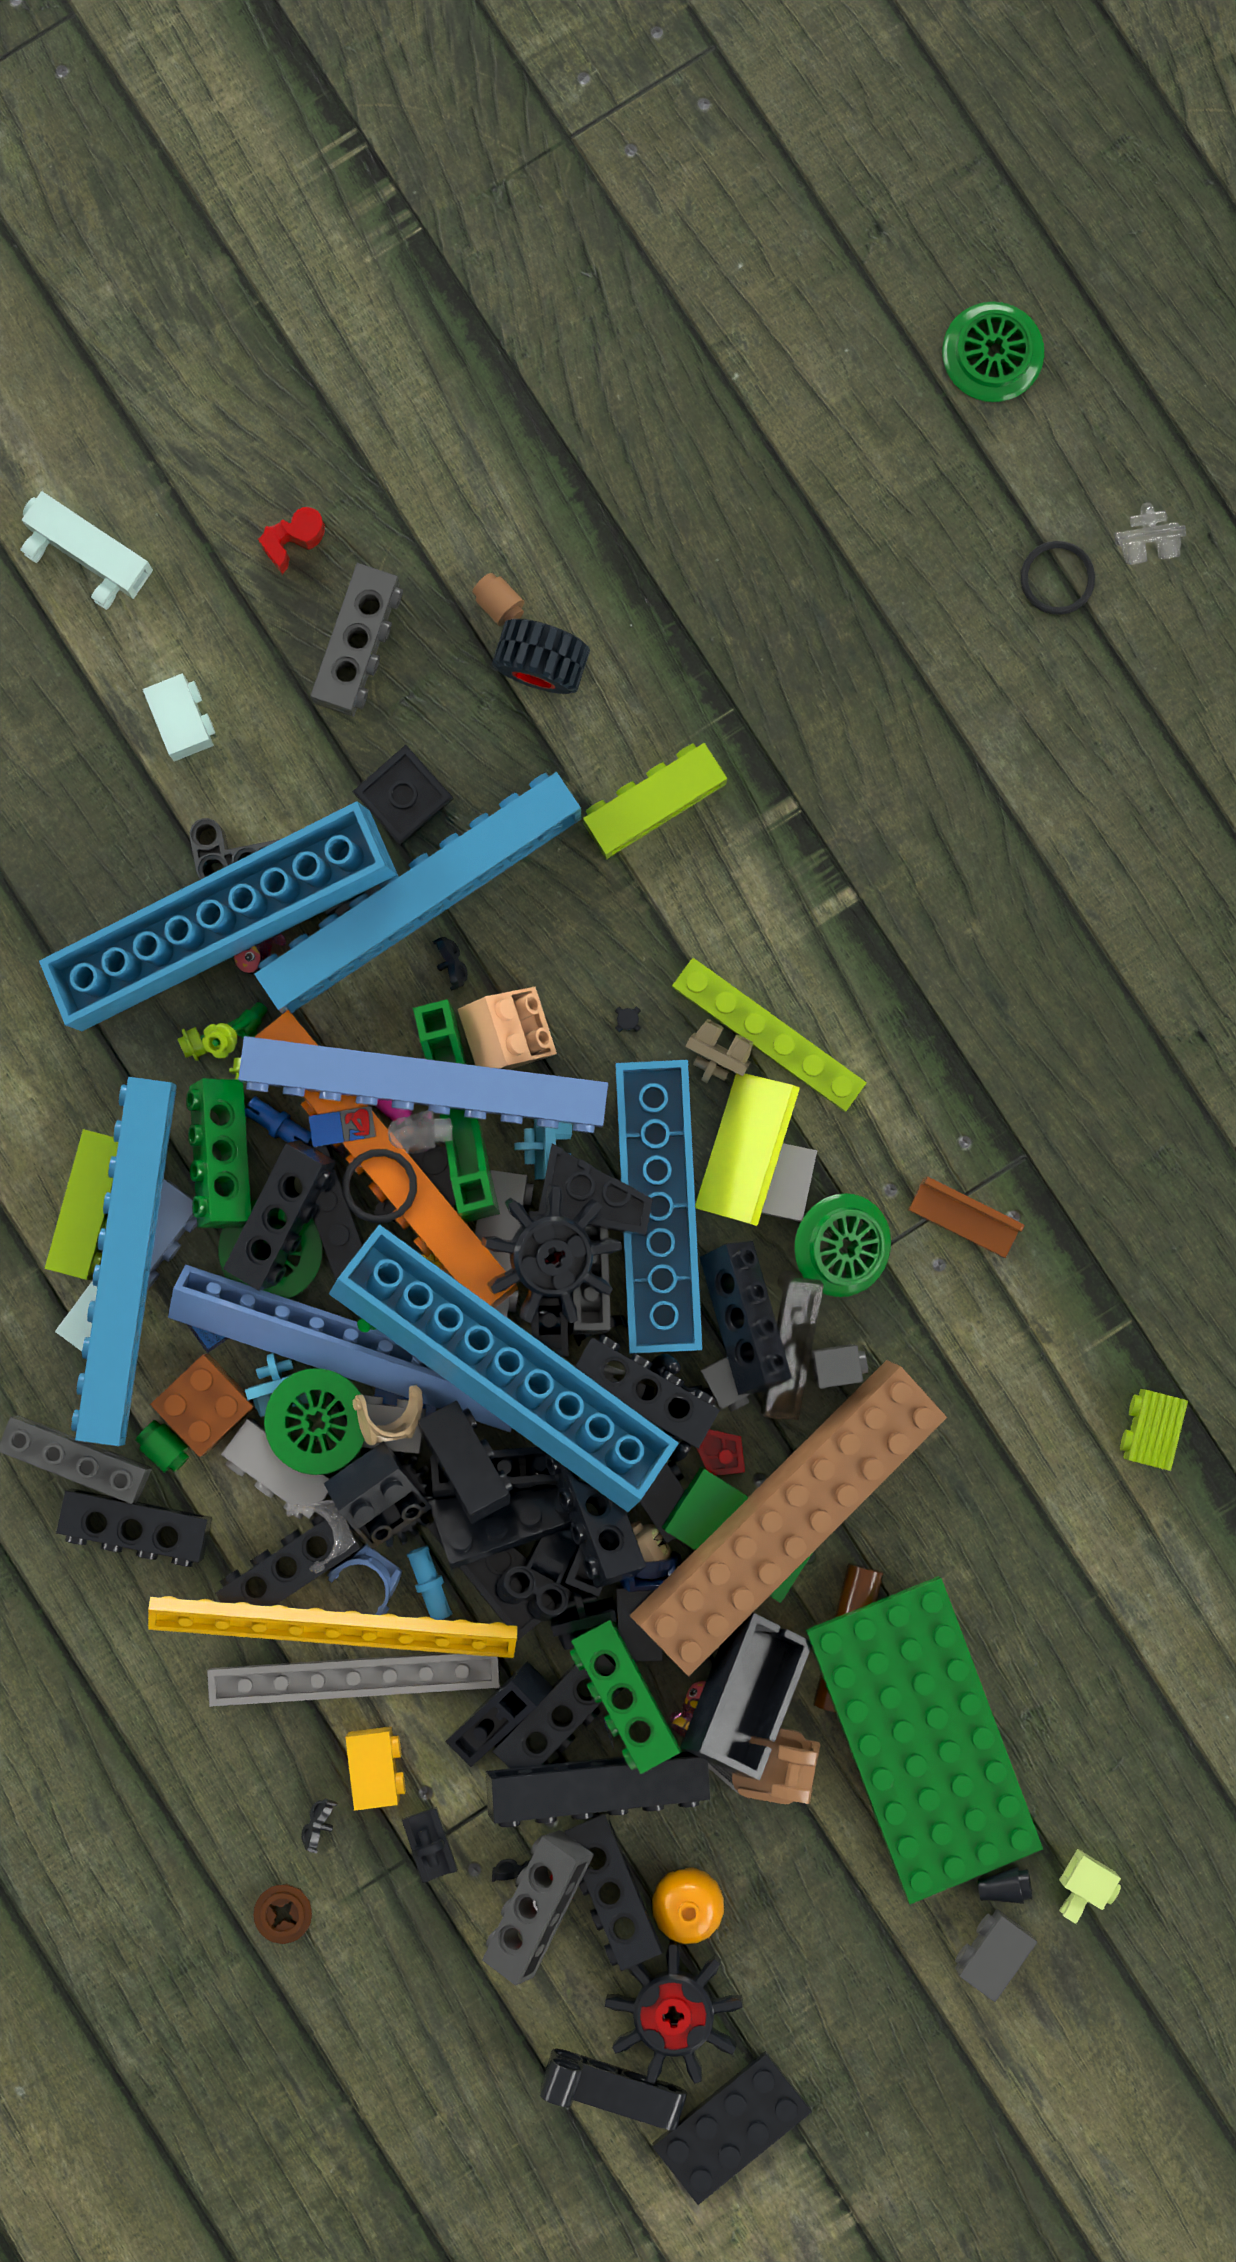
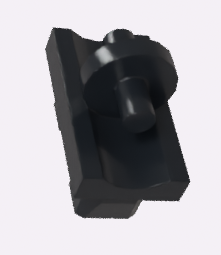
(580, 1614)
(429, 1844)

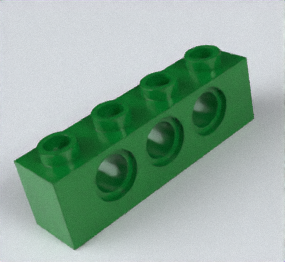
(226, 1100)
(661, 1743)

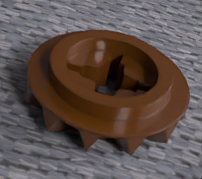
(286, 1930)

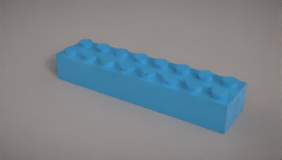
(659, 1163)

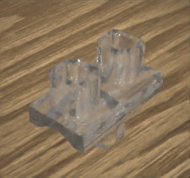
(1166, 536)
(419, 1132)

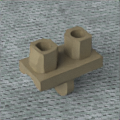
(705, 1044)

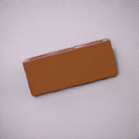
(965, 1217)

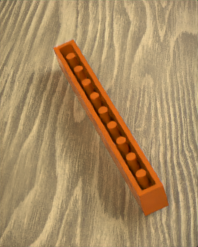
(430, 1216)

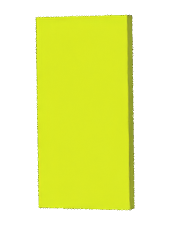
(747, 1148)

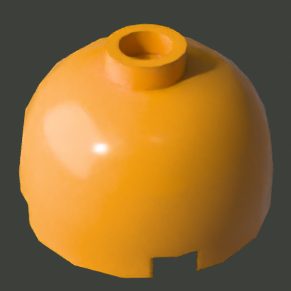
(688, 1905)

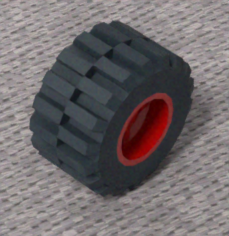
(541, 656)

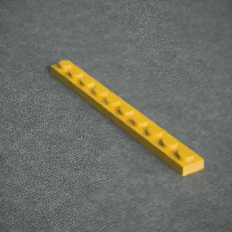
(331, 1627)

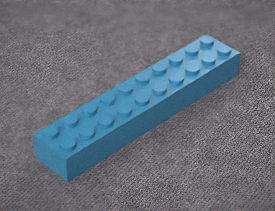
(419, 894)
(218, 917)
(503, 1368)

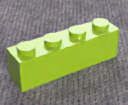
(654, 800)
(81, 1216)

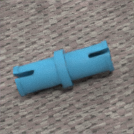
(429, 1583)

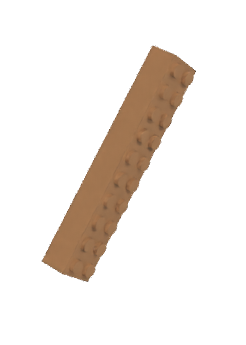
(788, 1517)

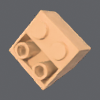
(507, 1029)

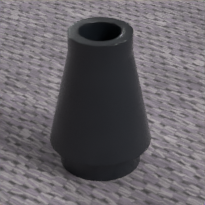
(1007, 1886)

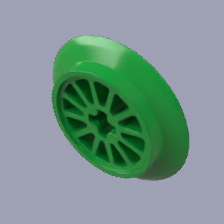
(982, 386)
(811, 1234)
(302, 1274)
(279, 1432)

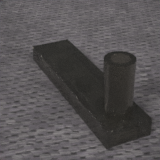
(797, 1329)

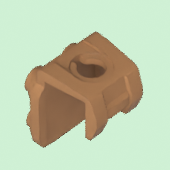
(787, 1773)

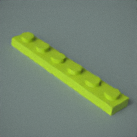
(769, 1034)

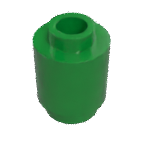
(162, 1446)

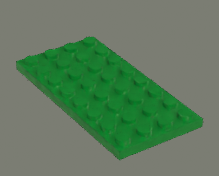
(924, 1739)

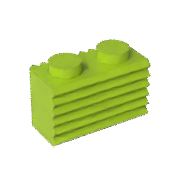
(1153, 1429)

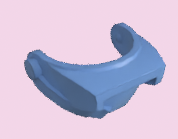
(386, 1569)

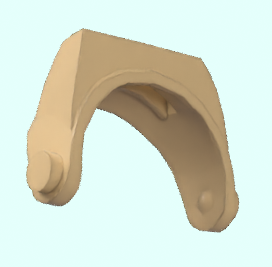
(402, 1428)

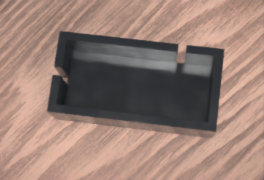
(746, 1696)

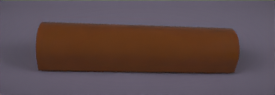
(859, 1589)

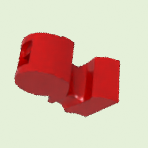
(304, 530)

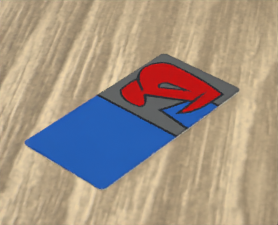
(342, 1126)

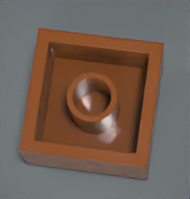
(203, 1405)

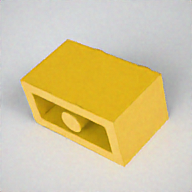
(374, 1769)

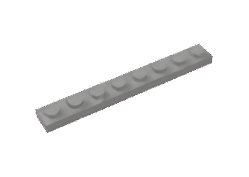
(351, 1678)

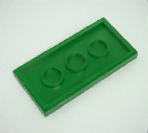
(704, 1509)

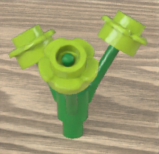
(222, 1038)

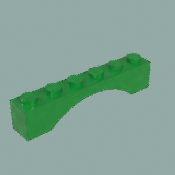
(466, 1151)

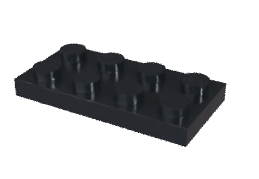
(731, 2127)

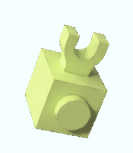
(1088, 1882)

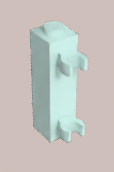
(85, 544)

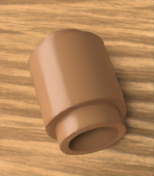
(498, 599)

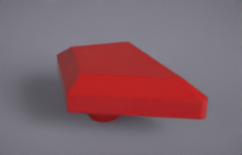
(722, 1453)

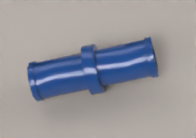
(277, 1123)

